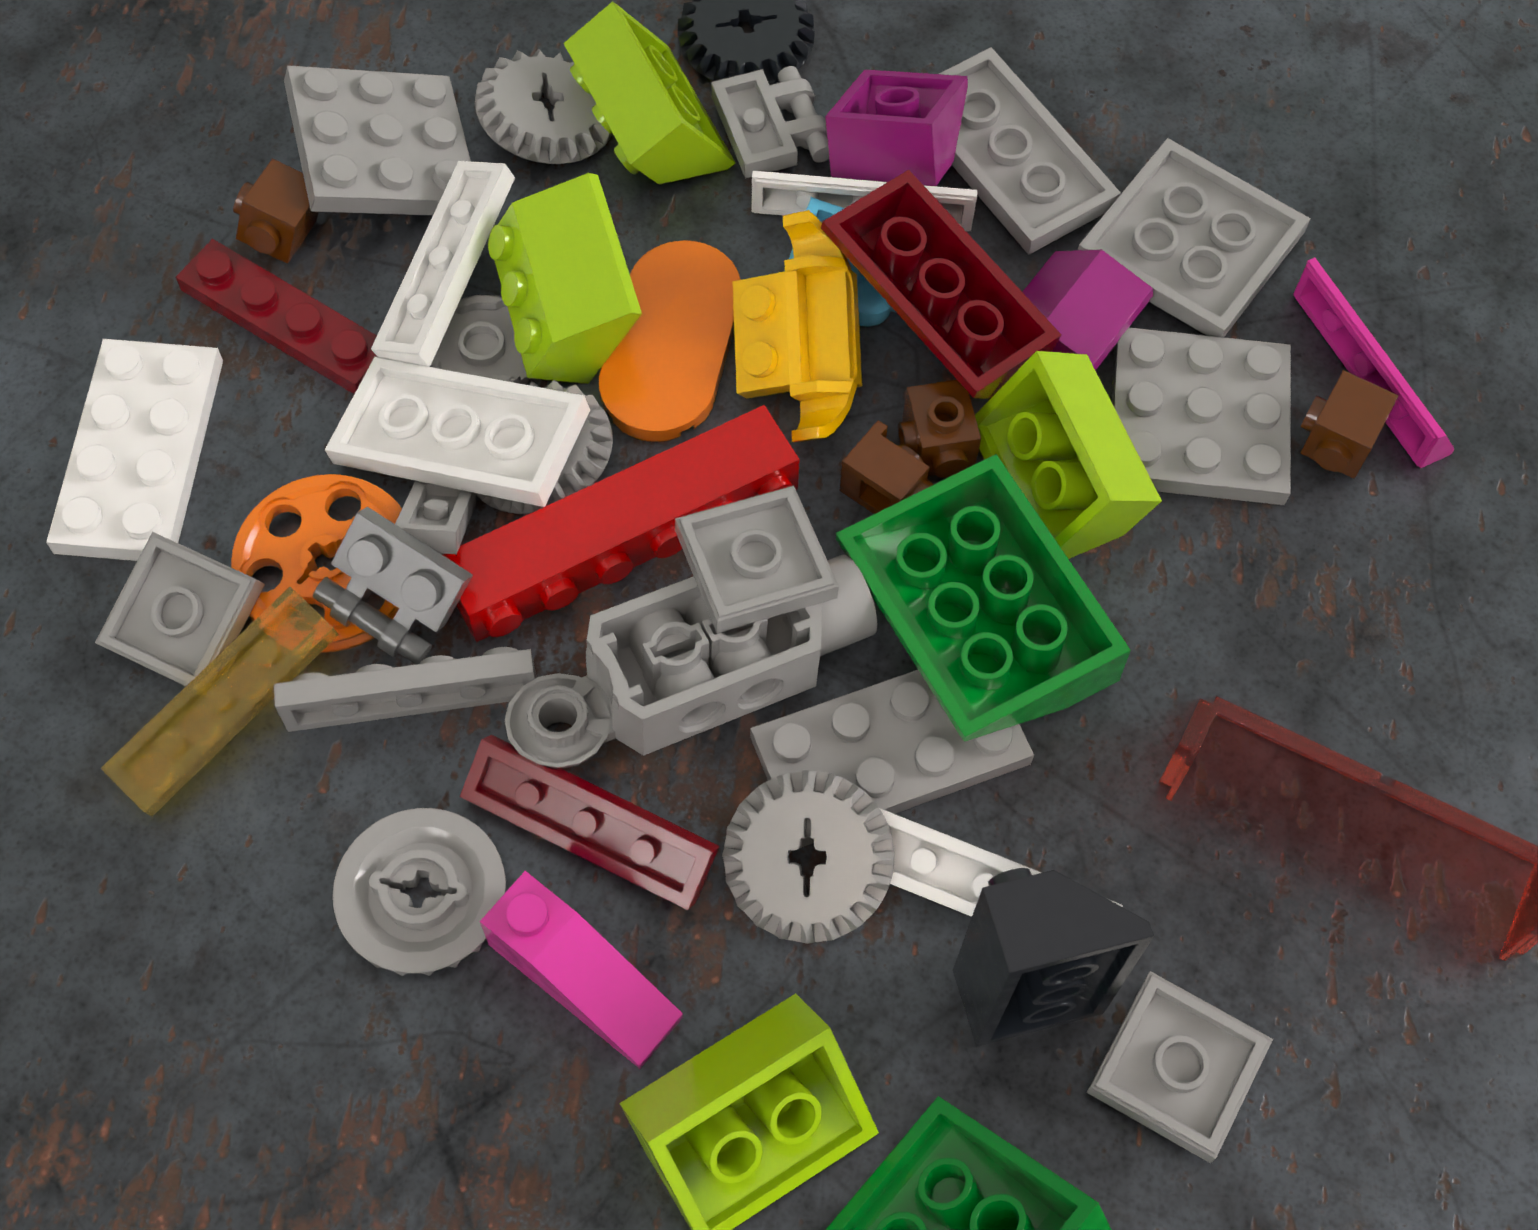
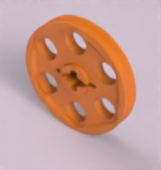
(316, 536)

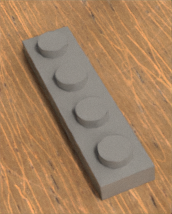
(390, 692)

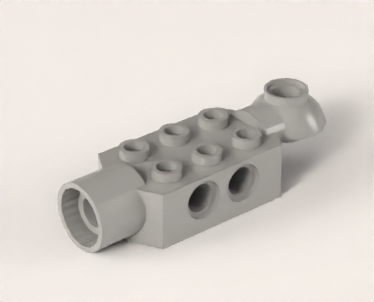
(668, 675)

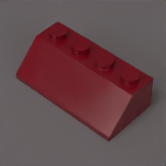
(941, 284)

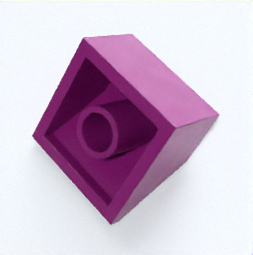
(896, 125)

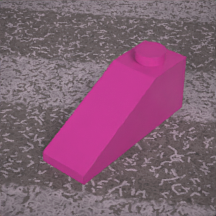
(579, 969)

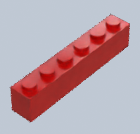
(617, 523)

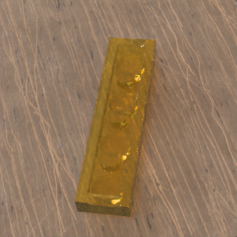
(219, 702)

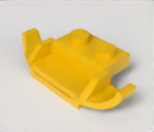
(801, 330)

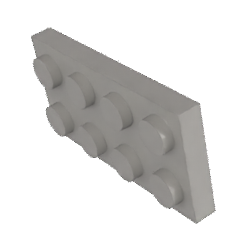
(1023, 158)
(889, 744)

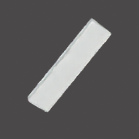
(791, 193)

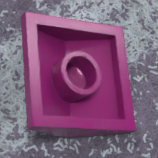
(1088, 300)

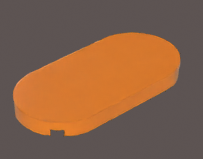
(676, 351)

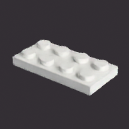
(459, 431)
(135, 448)

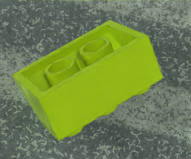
(644, 99)
(564, 280)
(1067, 451)
(751, 1117)

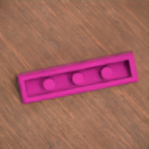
(1366, 359)

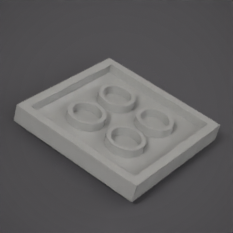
(374, 138)
(1197, 237)
(1207, 413)

